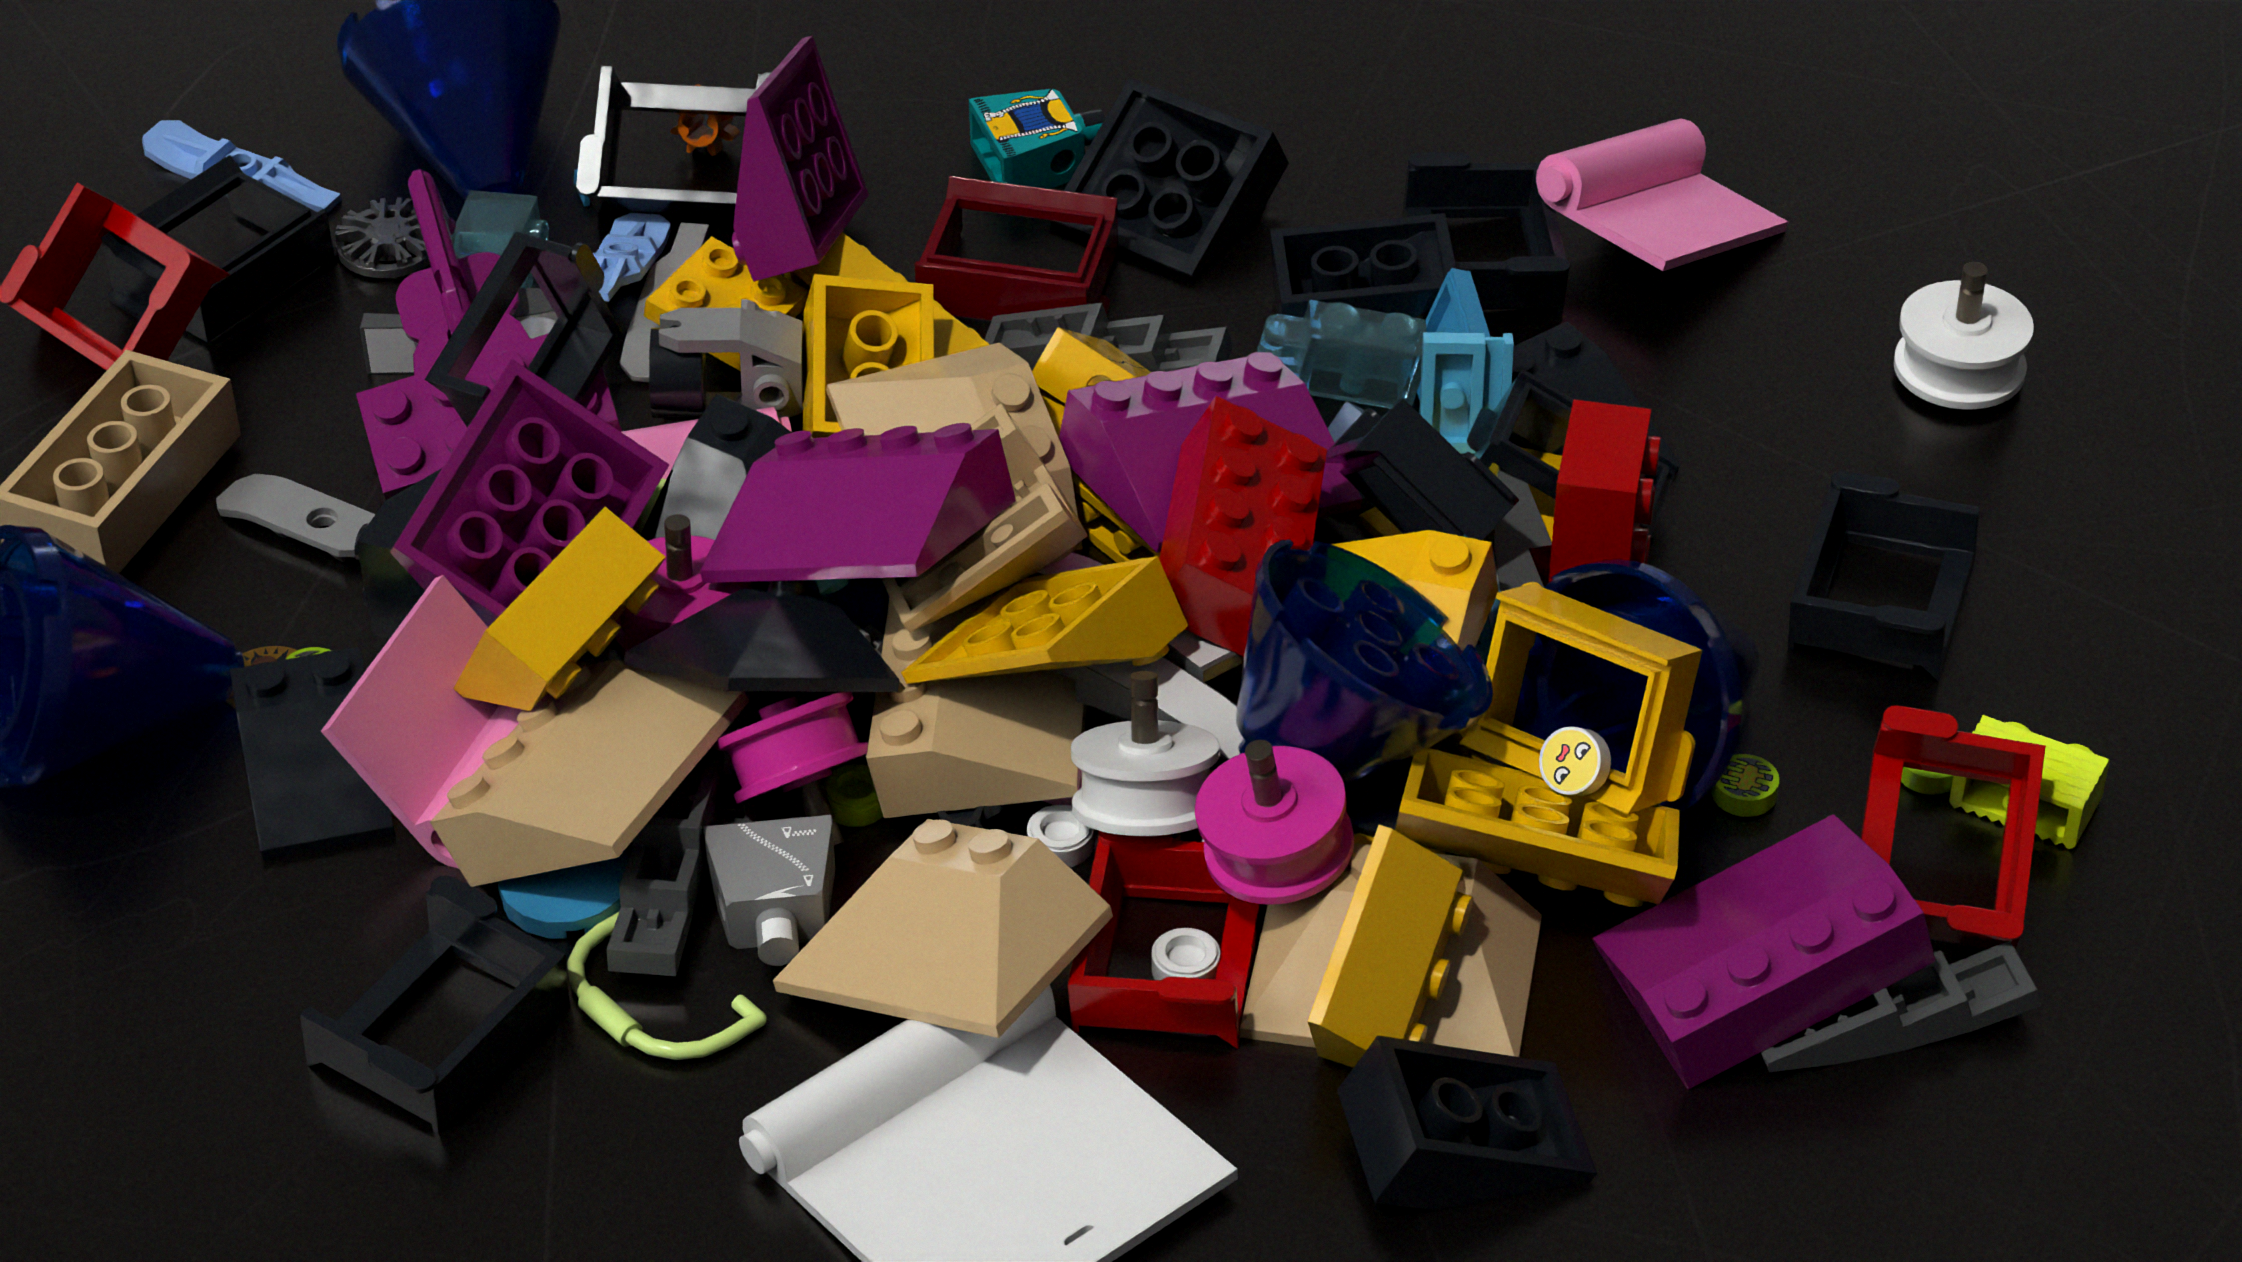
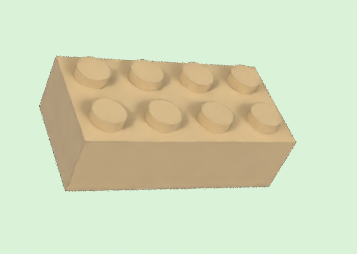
(123, 457)

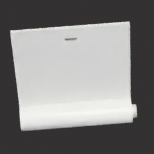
(983, 1148)

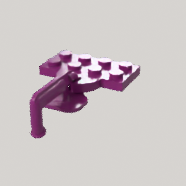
(410, 420)

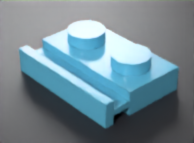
(1461, 378)

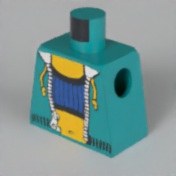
(1030, 137)

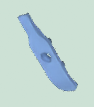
(191, 153)
(631, 249)

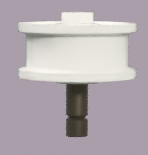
(1963, 342)
(1142, 771)

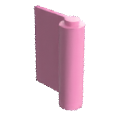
(1651, 196)
(408, 724)

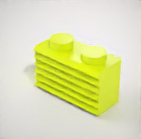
(2068, 792)

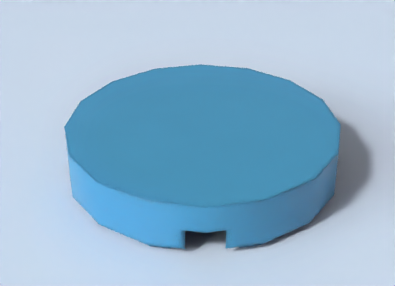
(564, 898)

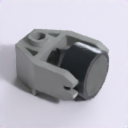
(769, 360)

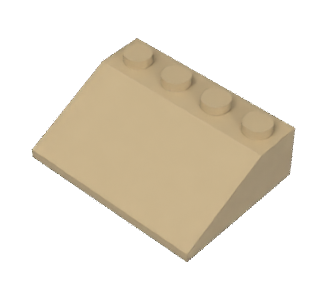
(969, 737)
(581, 772)

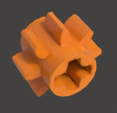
(697, 135)

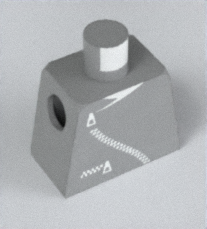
(772, 882)

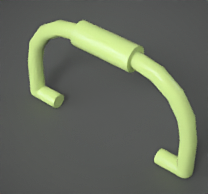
(627, 1029)

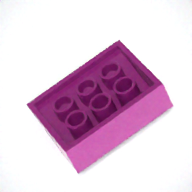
(795, 170)
(1131, 431)
(521, 492)
(860, 504)
(1767, 948)

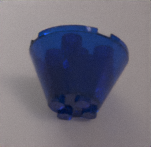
(1351, 663)

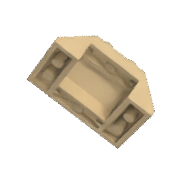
(952, 392)
(1006, 550)
(952, 931)
(1487, 976)

